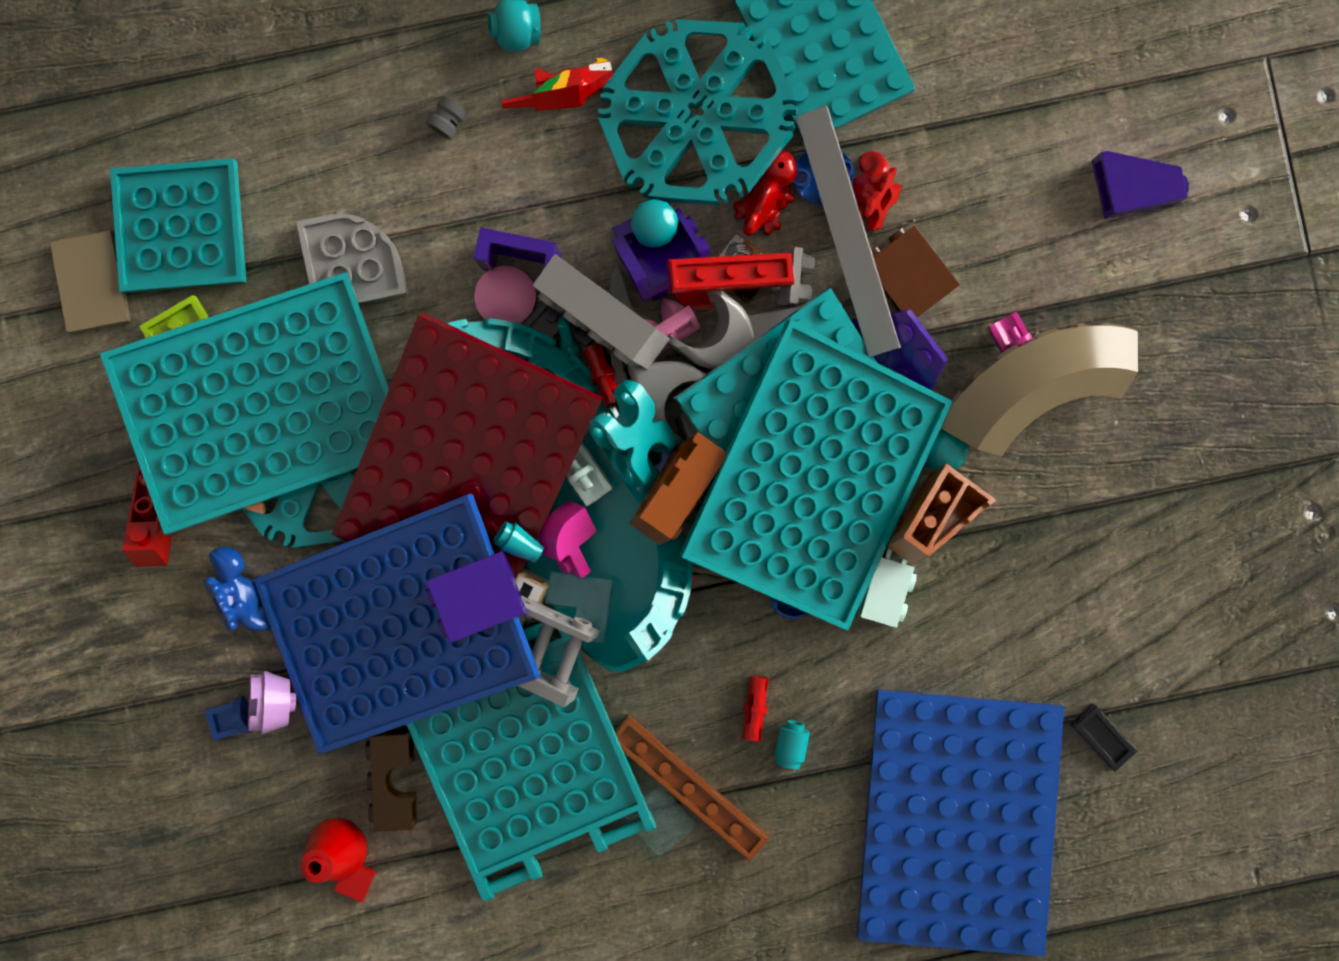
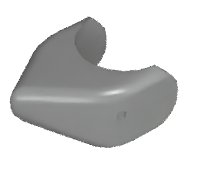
(730, 335)
(662, 380)

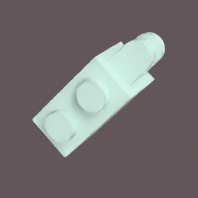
(888, 591)

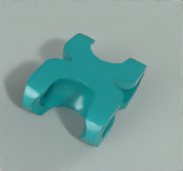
(632, 433)

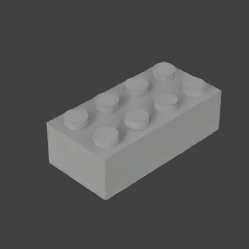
(595, 309)

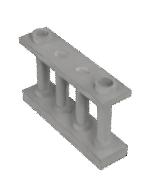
(556, 687)

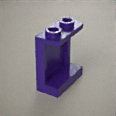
(495, 243)
(648, 265)
(475, 597)

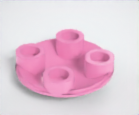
(505, 294)

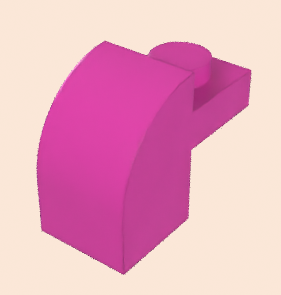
(563, 534)

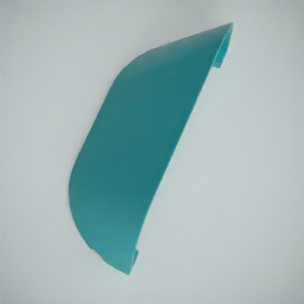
(648, 577)

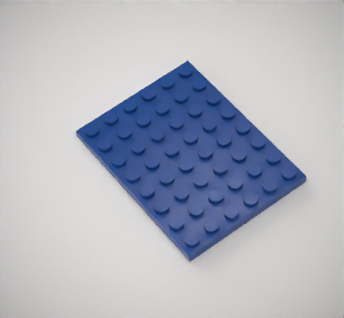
(369, 642)
(960, 822)

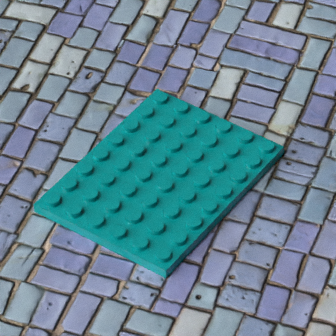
(250, 401)
(816, 476)

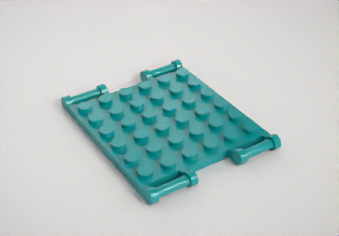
(529, 774)

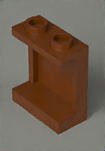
(912, 272)

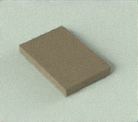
(89, 282)

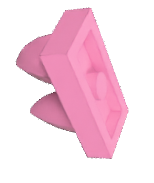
(677, 321)

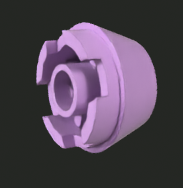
(269, 702)

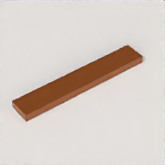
(690, 789)

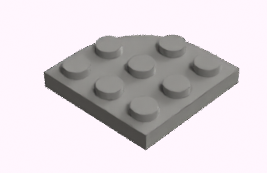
(353, 246)

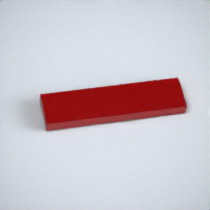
(730, 273)

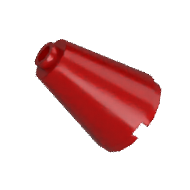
(333, 851)

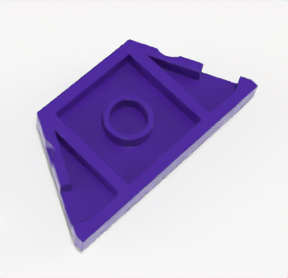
(919, 354)

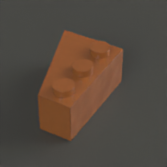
(678, 488)
(937, 514)

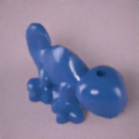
(235, 595)

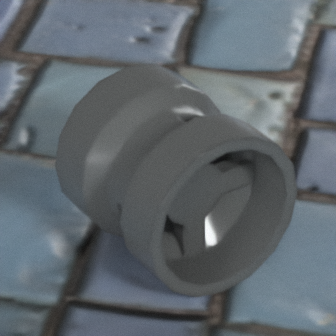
(446, 117)

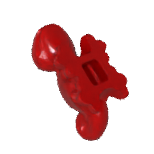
(875, 188)
(768, 196)

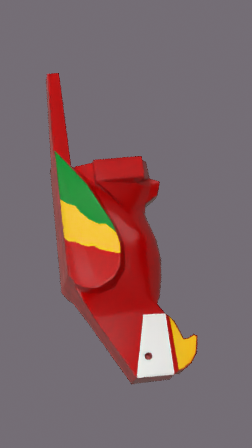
(564, 88)

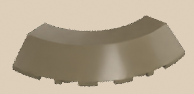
(1040, 377)

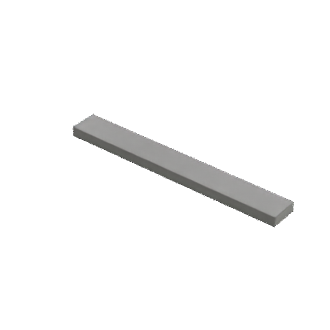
(848, 231)

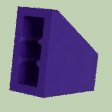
(1136, 184)

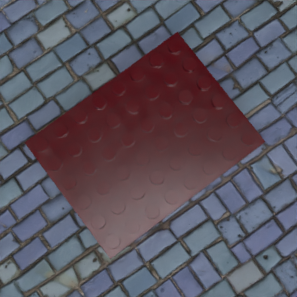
(464, 425)

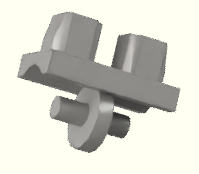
(798, 292)

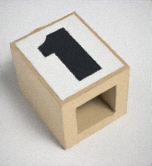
(532, 587)

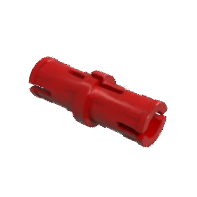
(602, 374)
(755, 708)

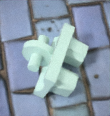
(588, 477)

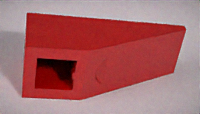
(144, 537)

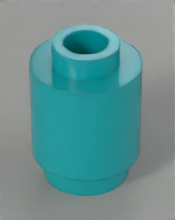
(791, 744)

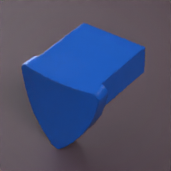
(228, 718)

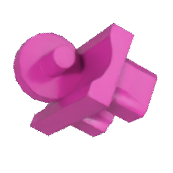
(1009, 332)

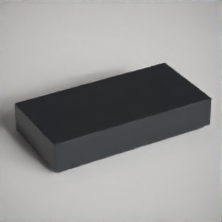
(1103, 737)

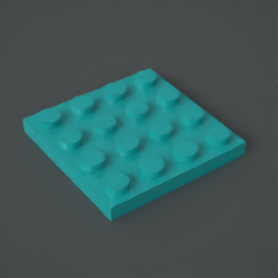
(178, 226)

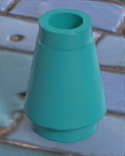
(517, 542)

